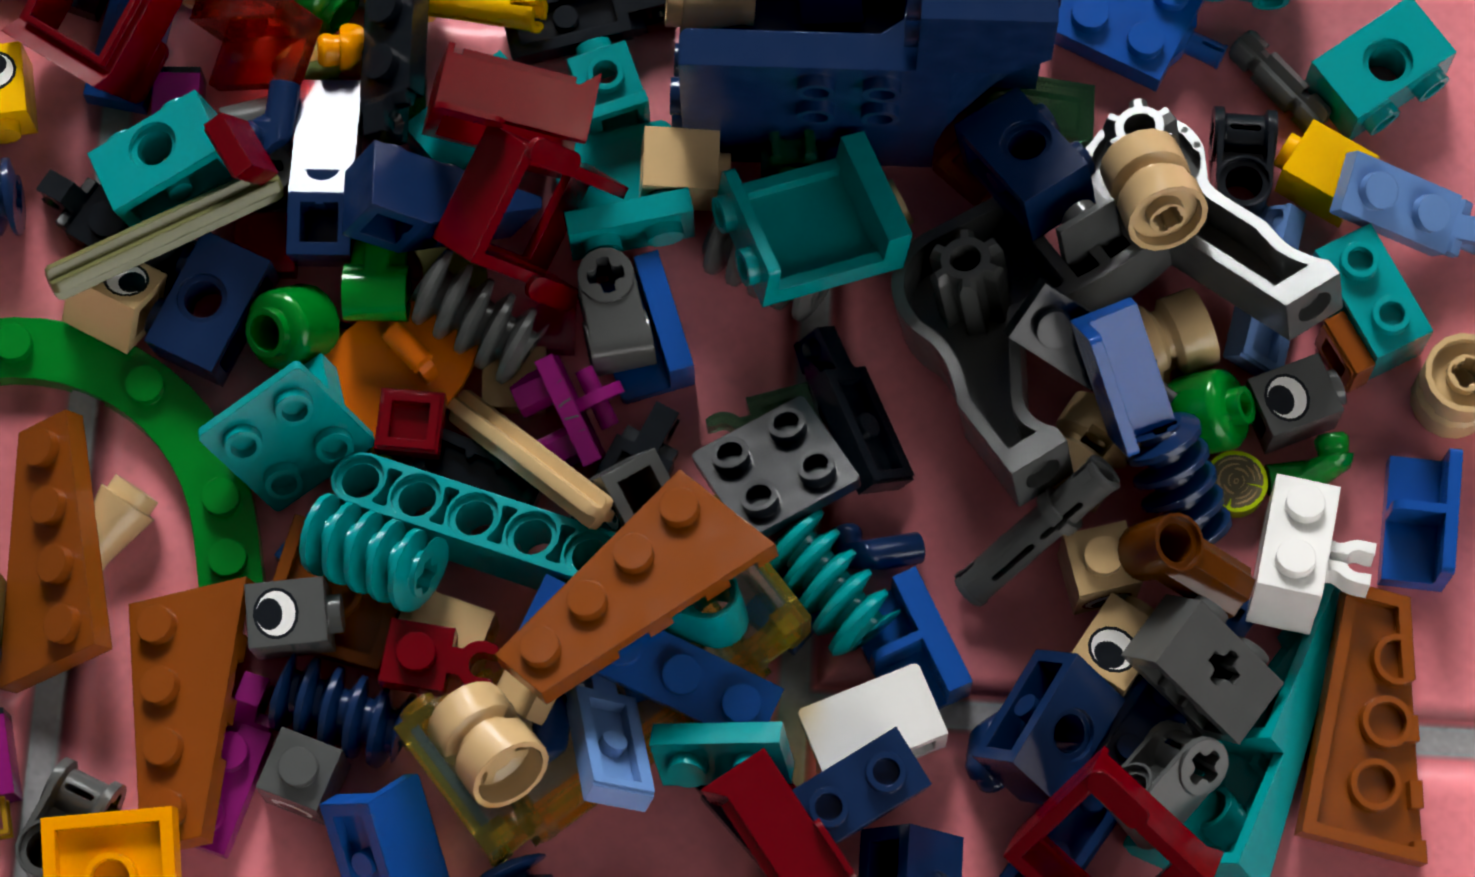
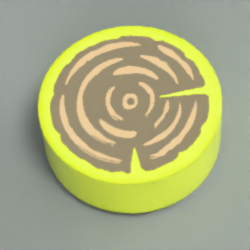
(1242, 481)

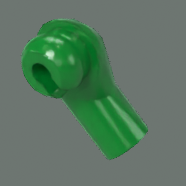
(1331, 461)

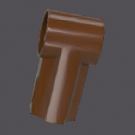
(1184, 561)

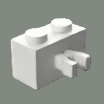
(1300, 556)

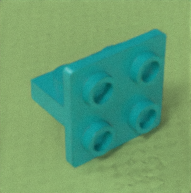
(288, 432)

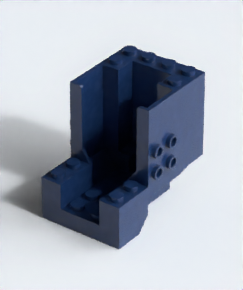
(891, 76)

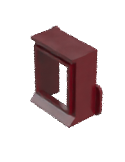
(127, 61)
(496, 92)
(486, 194)
(775, 822)
(1039, 856)

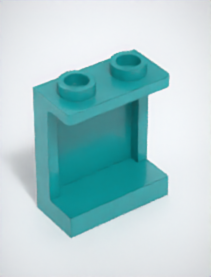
(813, 224)

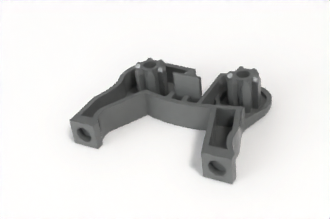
(980, 267)

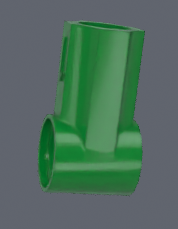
(375, 285)

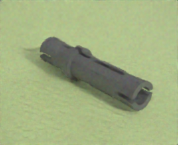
(1056, 514)

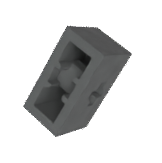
(1203, 667)

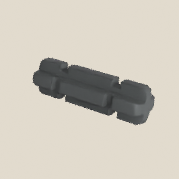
(1278, 80)

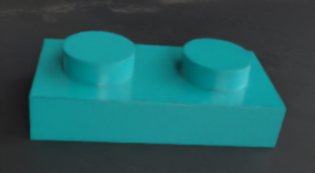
(703, 752)

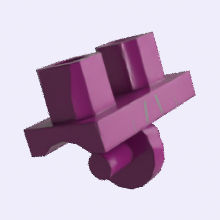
(553, 386)

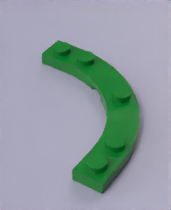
(166, 412)

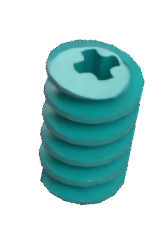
(371, 554)
(830, 586)

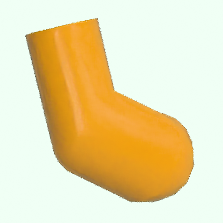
(342, 49)

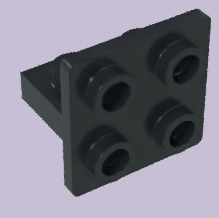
(777, 467)

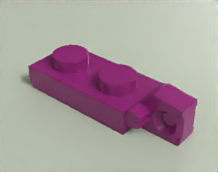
(246, 752)

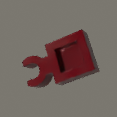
(426, 657)

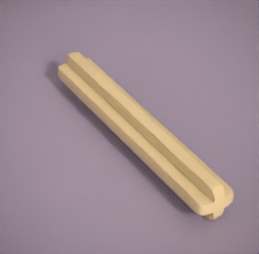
(531, 460)

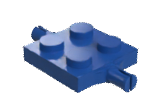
(1136, 36)

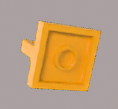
(112, 844)

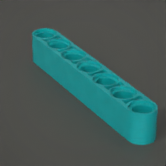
(511, 534)

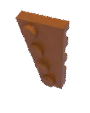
(54, 564)
(651, 569)
(183, 699)
(1362, 755)

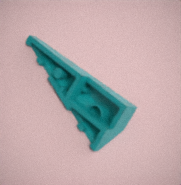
(1254, 799)

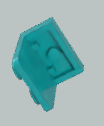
(627, 222)

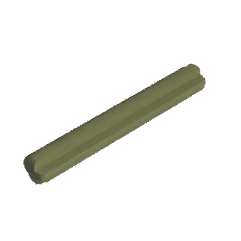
(159, 235)

